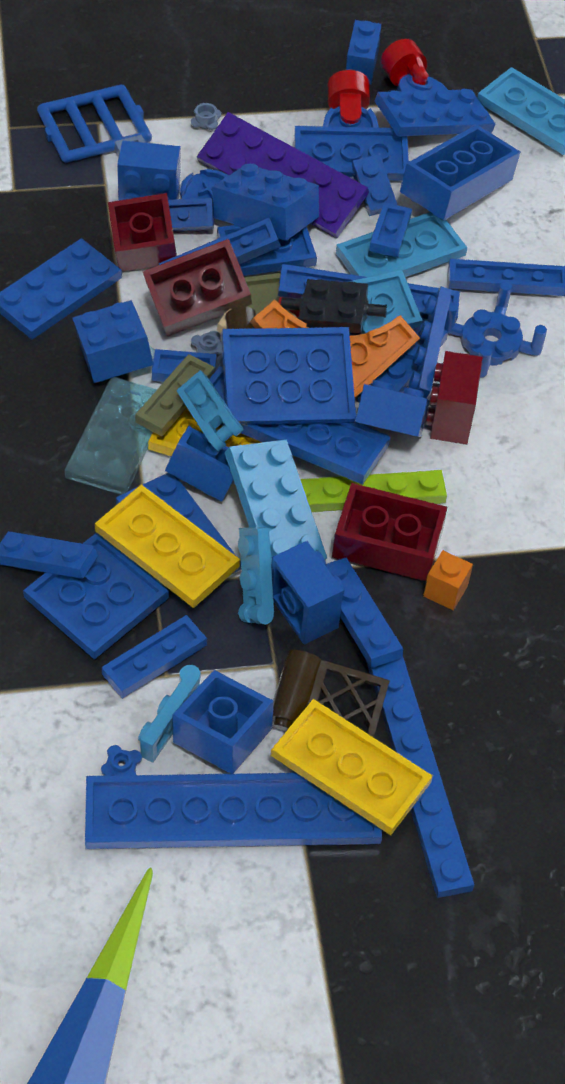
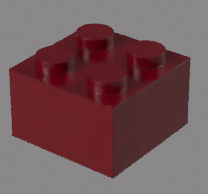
(142, 231)
(454, 397)

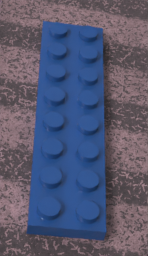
(217, 812)

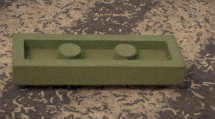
(165, 404)

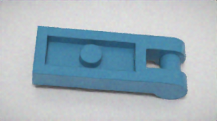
(209, 410)
(256, 575)
(157, 734)

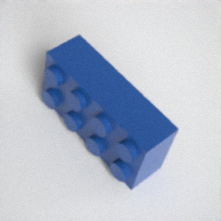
(459, 172)

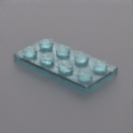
(112, 441)

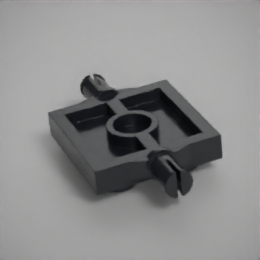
(334, 305)

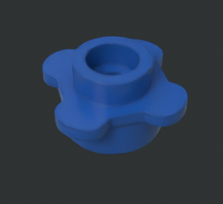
(116, 755)

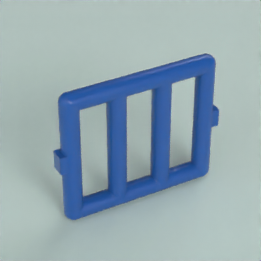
(97, 98)

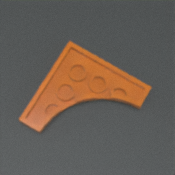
(369, 351)

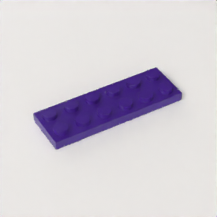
(242, 143)

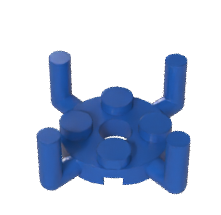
(494, 324)

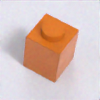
(448, 580)

